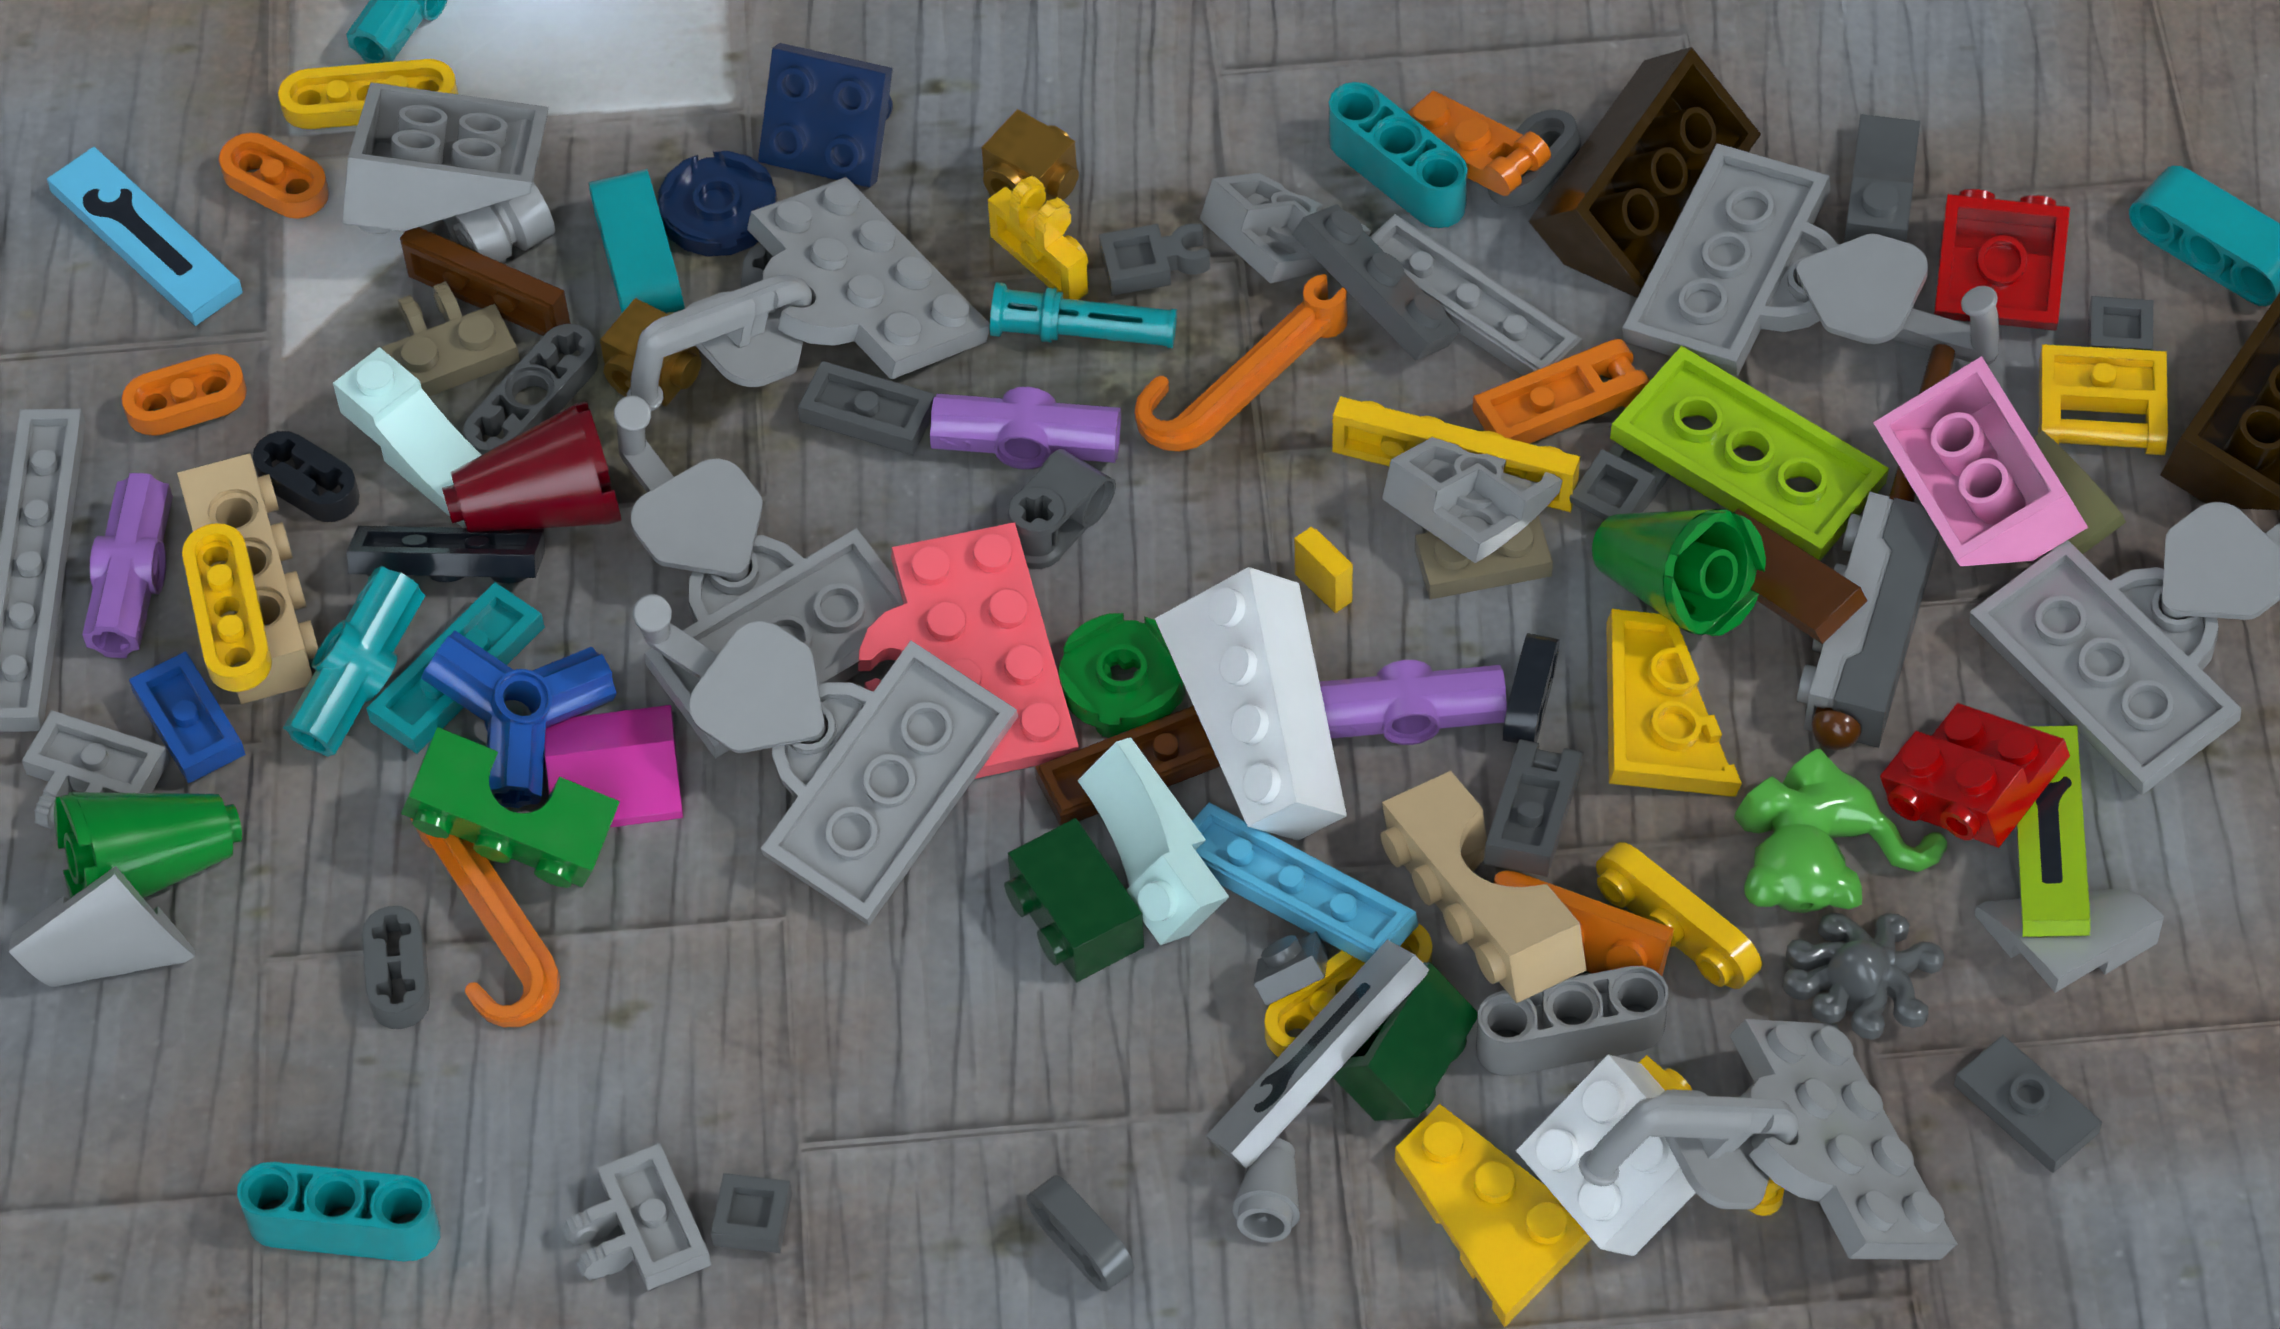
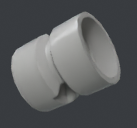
(497, 227)

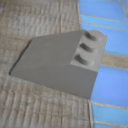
(437, 156)

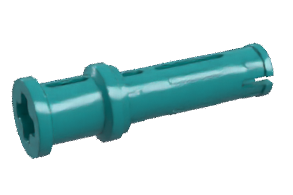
(1052, 315)

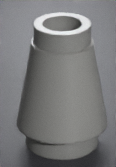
(1269, 1195)

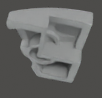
(1258, 223)
(1465, 496)
(2120, 929)
(98, 935)

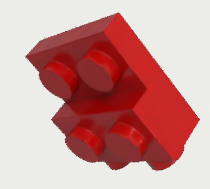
(2005, 247)
(1973, 774)

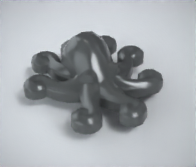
(1861, 973)

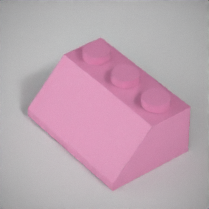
(1979, 471)

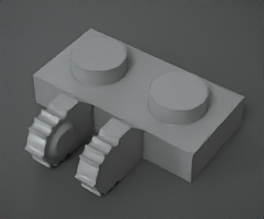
(89, 759)
(652, 1218)

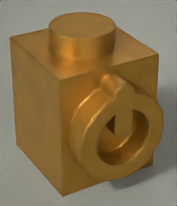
(1026, 149)
(620, 347)

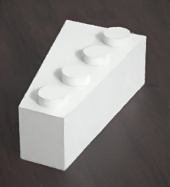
(1259, 699)

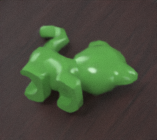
(1800, 861)

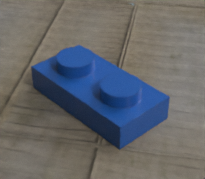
(187, 717)

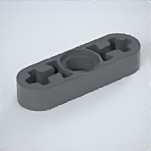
(536, 370)

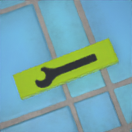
(2054, 852)

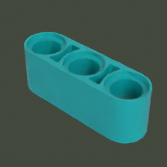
(1397, 155)
(2211, 233)
(636, 241)
(361, 1232)

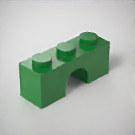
(456, 799)

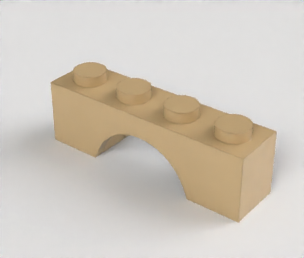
(1517, 933)

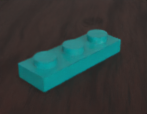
(413, 708)

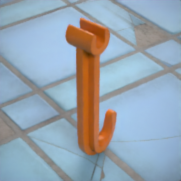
(1237, 387)
(509, 931)

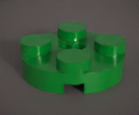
(1115, 704)

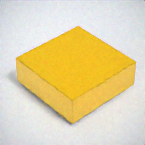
(1323, 569)

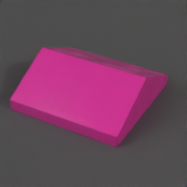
(623, 757)

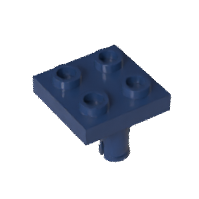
(825, 114)

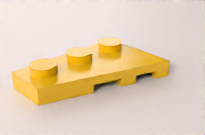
(1656, 712)
(1492, 1209)

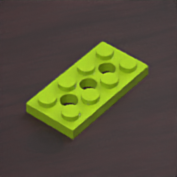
(1743, 418)

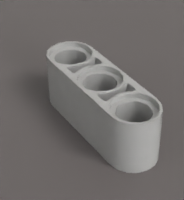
(1595, 999)

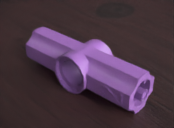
(1024, 427)
(127, 565)
(1414, 702)

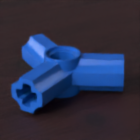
(550, 692)

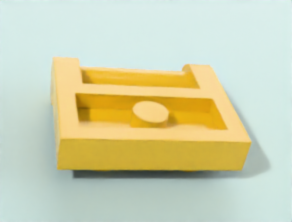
(2104, 382)

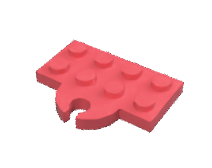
(979, 613)

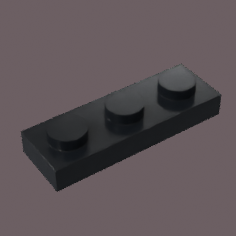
(447, 552)

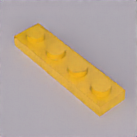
(1380, 434)

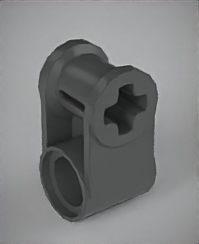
(1058, 507)

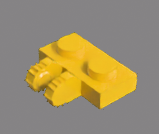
(1036, 236)

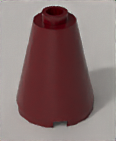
(537, 479)

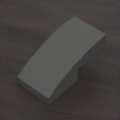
(1618, 483)

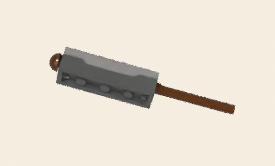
(1891, 562)

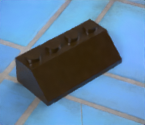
(1639, 170)
(2235, 437)

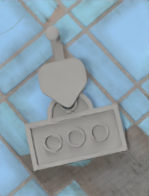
(1756, 262)
(831, 281)
(710, 526)
(2120, 661)
(866, 786)
(1805, 1126)

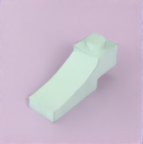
(405, 423)
(1154, 843)

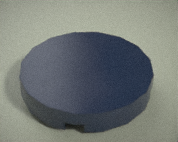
(711, 200)

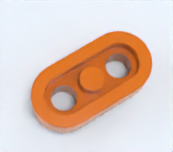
(284, 178)
(184, 394)

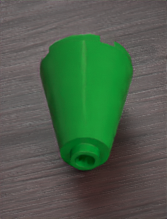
(1685, 564)
(145, 835)

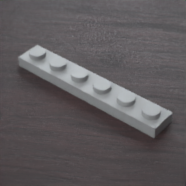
(35, 558)

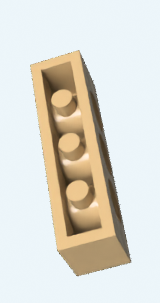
(235, 496)

